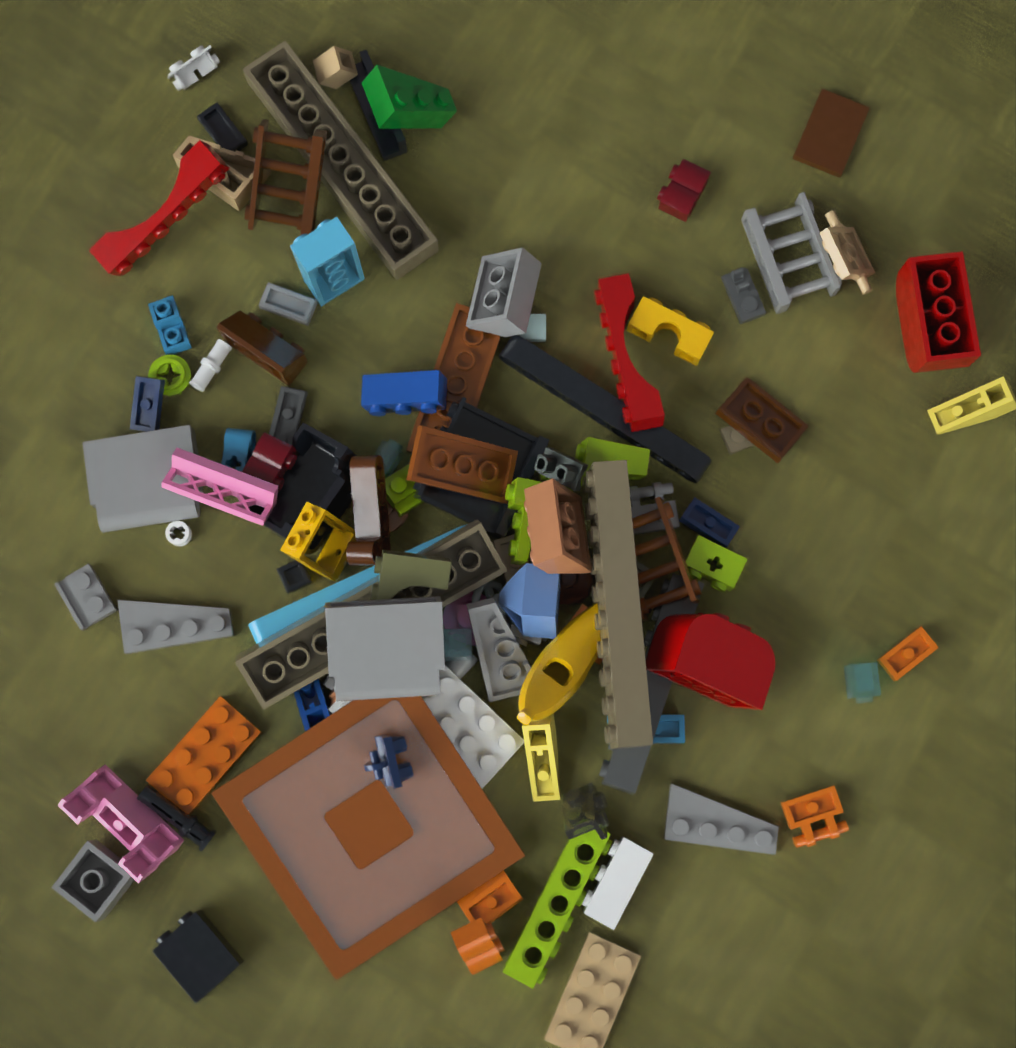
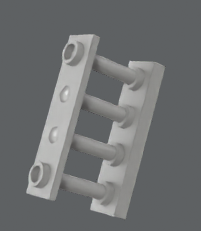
(772, 271)

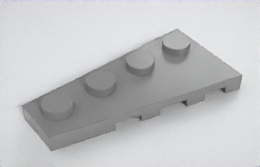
(162, 625)
(498, 650)
(710, 823)

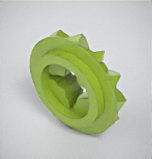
(179, 367)

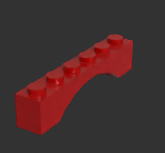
(197, 173)
(642, 401)

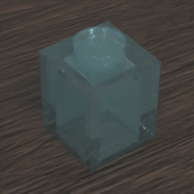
(458, 644)
(862, 682)

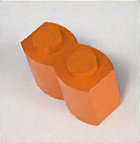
(478, 945)

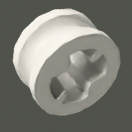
(180, 525)

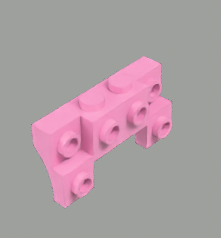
(127, 818)

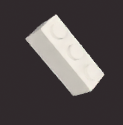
(616, 882)

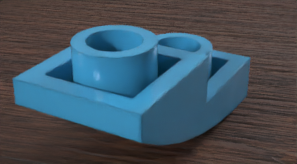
(170, 325)

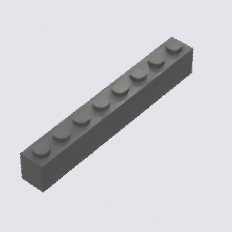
(627, 764)

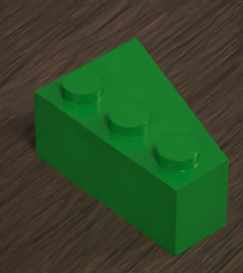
(406, 101)

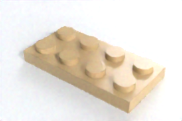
(592, 994)

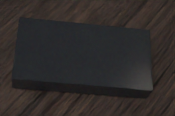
(221, 128)

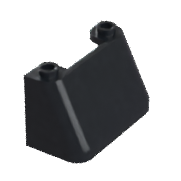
(317, 477)

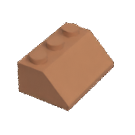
(556, 529)

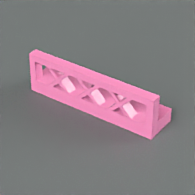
(224, 482)

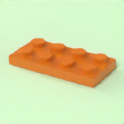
(204, 756)

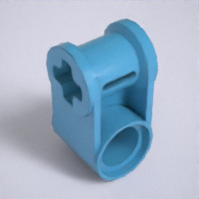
(238, 447)

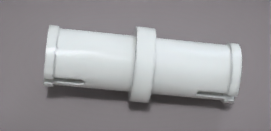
(210, 365)

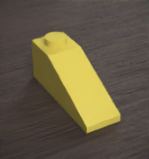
(974, 407)
(542, 759)

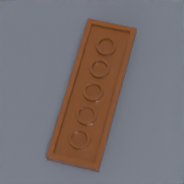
(465, 362)

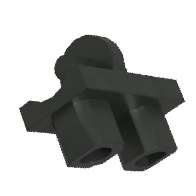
(561, 467)

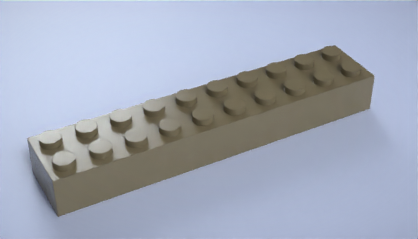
(348, 166)
(618, 605)
(300, 650)

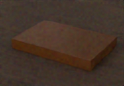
(831, 133)
(762, 420)

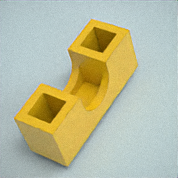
(653, 316)

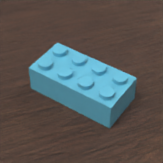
(328, 260)

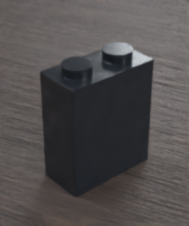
(197, 955)

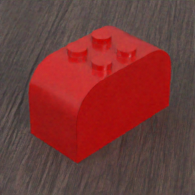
(936, 313)
(713, 658)

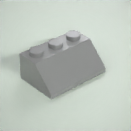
(504, 293)

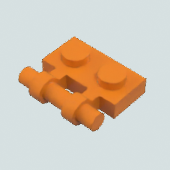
(812, 808)

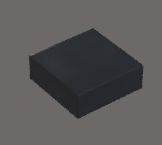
(294, 576)

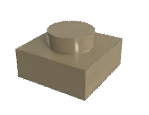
(734, 440)

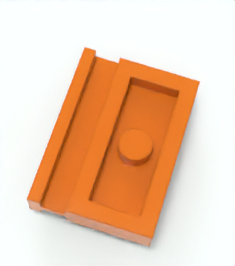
(490, 899)

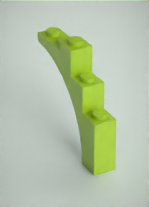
(588, 451)

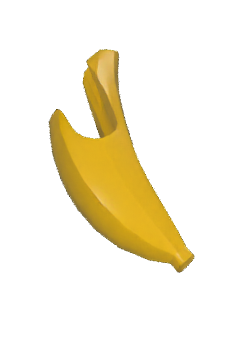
(560, 668)

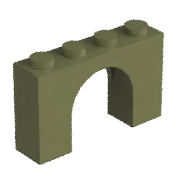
(404, 569)

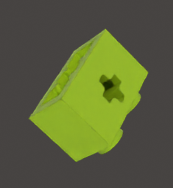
(728, 562)

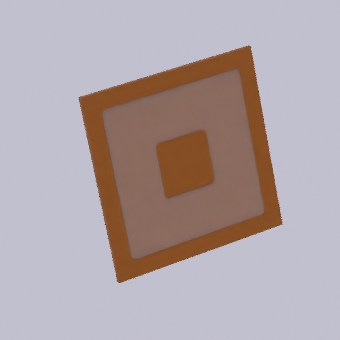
(356, 854)

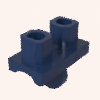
(384, 761)

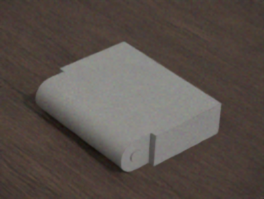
(128, 477)
(385, 647)

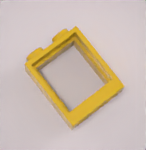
(297, 542)

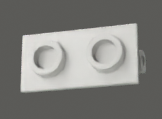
(184, 72)

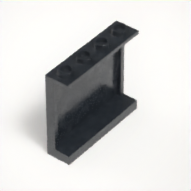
(481, 426)

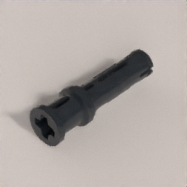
(187, 825)

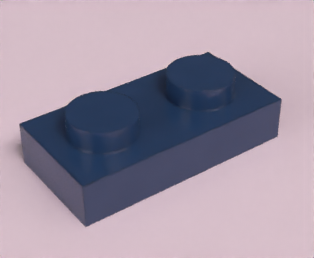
(147, 404)
(709, 523)

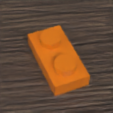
(907, 653)

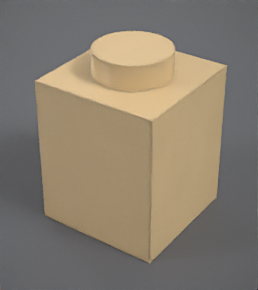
(335, 67)

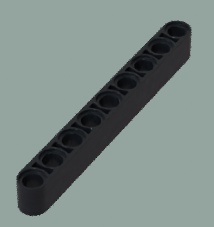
(602, 407)

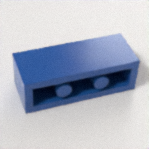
(404, 392)

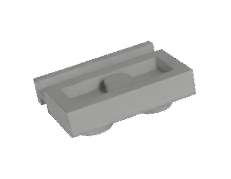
(85, 597)

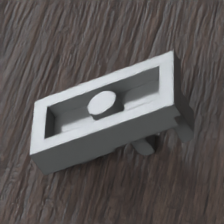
(743, 295)

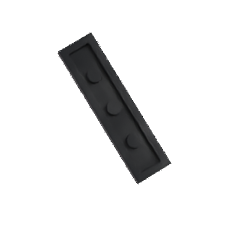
(389, 141)

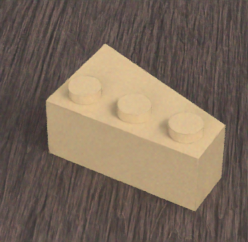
(237, 184)

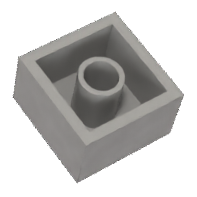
(94, 880)

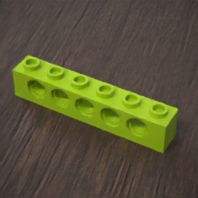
(534, 972)

